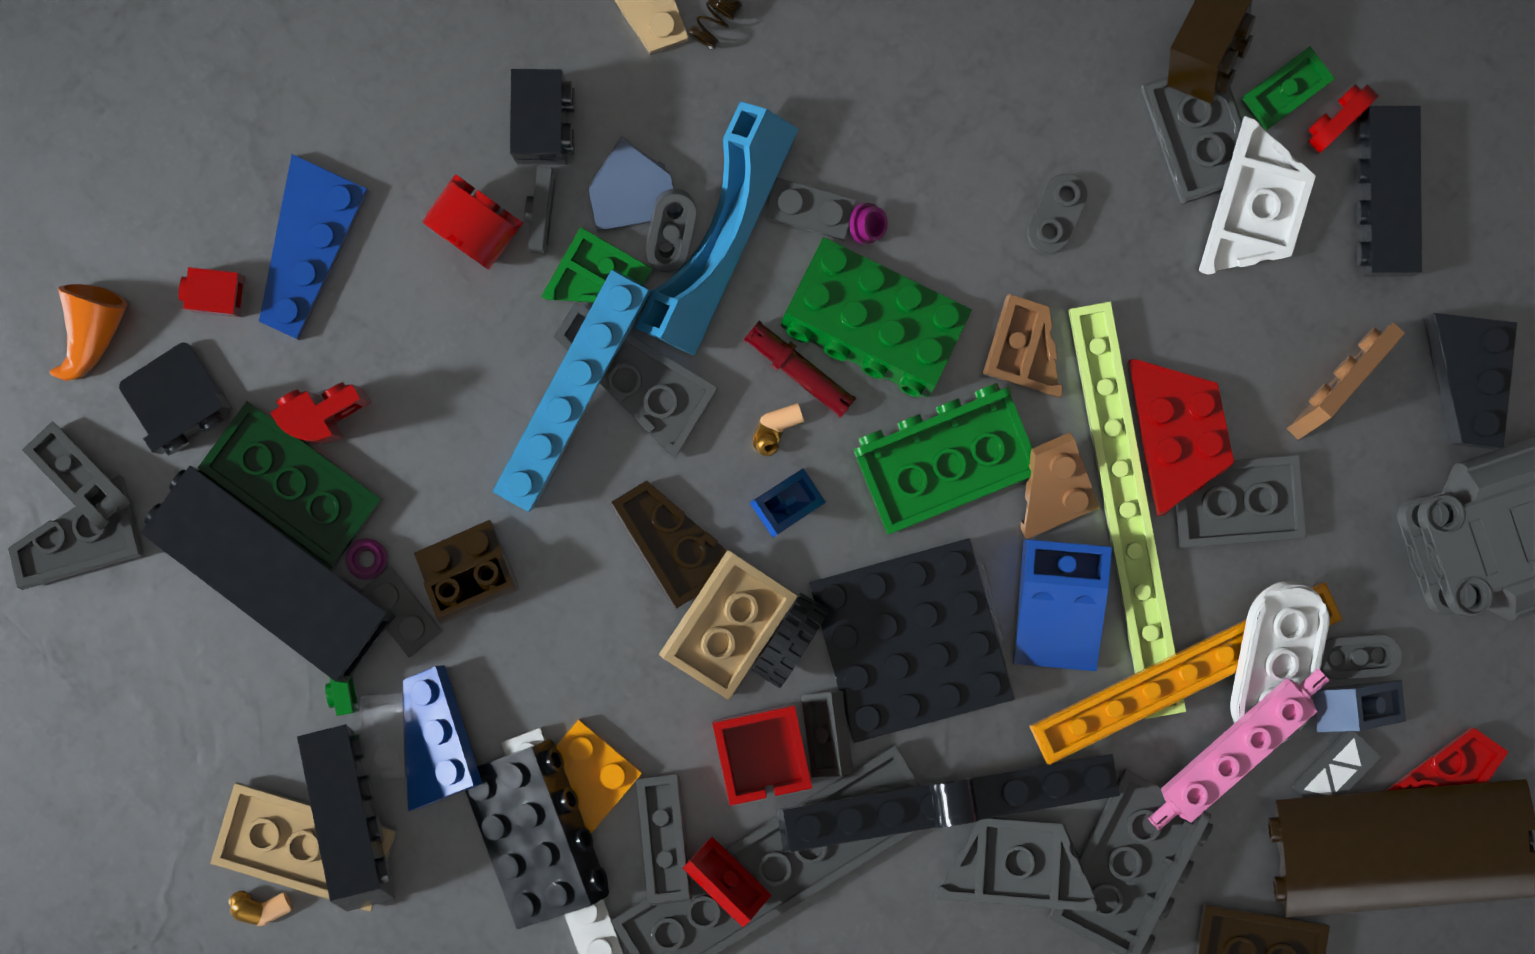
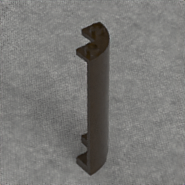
(1404, 848)

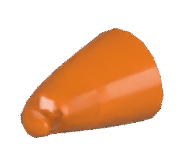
(91, 322)

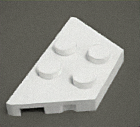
(1258, 203)

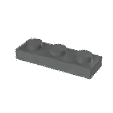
(663, 839)

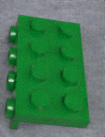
(875, 319)
(945, 458)

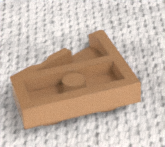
(1024, 347)
(1057, 486)

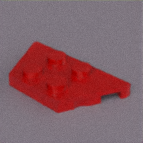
(1180, 431)

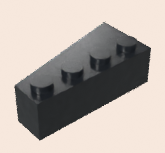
(345, 819)

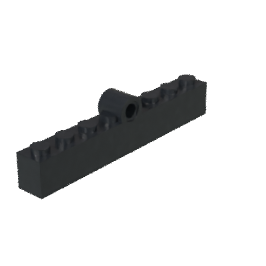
(947, 803)

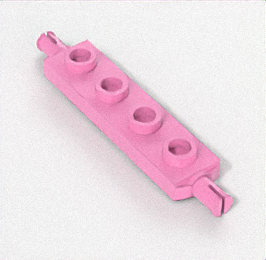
(1239, 750)

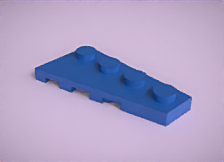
(309, 237)

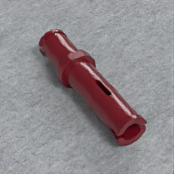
(799, 368)

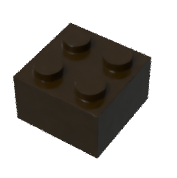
(1209, 46)

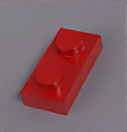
(727, 881)

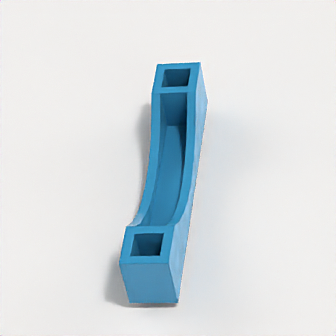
(752, 159)
(571, 390)

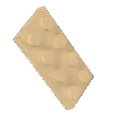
(275, 840)

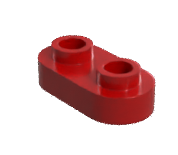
(1353, 104)

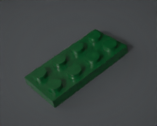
(290, 483)

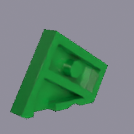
(588, 266)

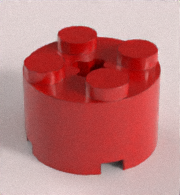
(472, 222)

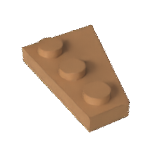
(1348, 378)

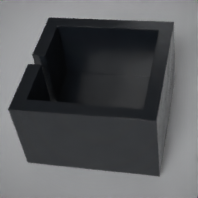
(540, 117)

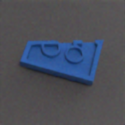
(435, 741)

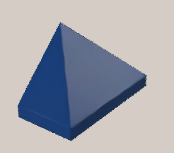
(787, 502)

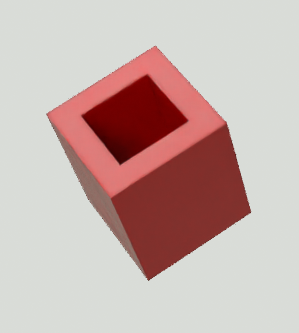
(212, 292)

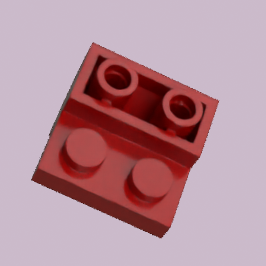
(315, 420)

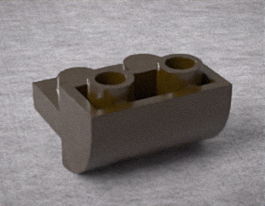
(466, 572)

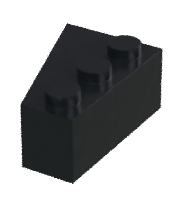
(1473, 375)

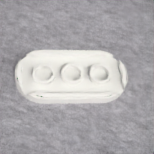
(1280, 641)

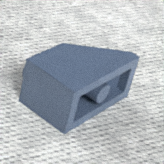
(1359, 706)

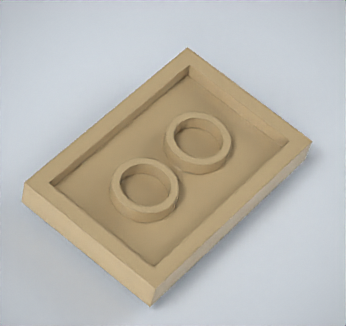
(728, 625)

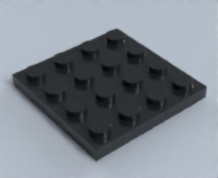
(912, 640)

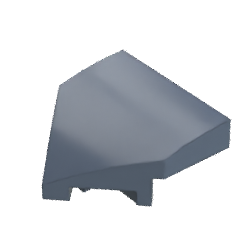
(627, 187)

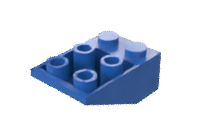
(1061, 604)

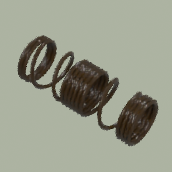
(726, 8)

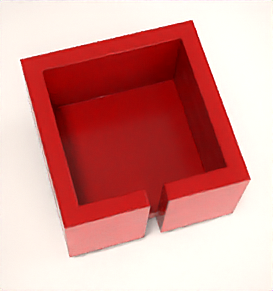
(760, 752)

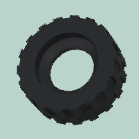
(790, 640)

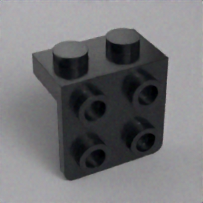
(174, 399)

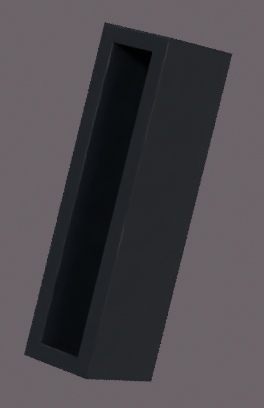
(1390, 191)

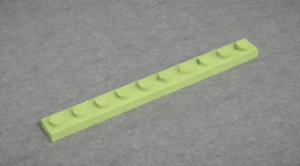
(1123, 489)

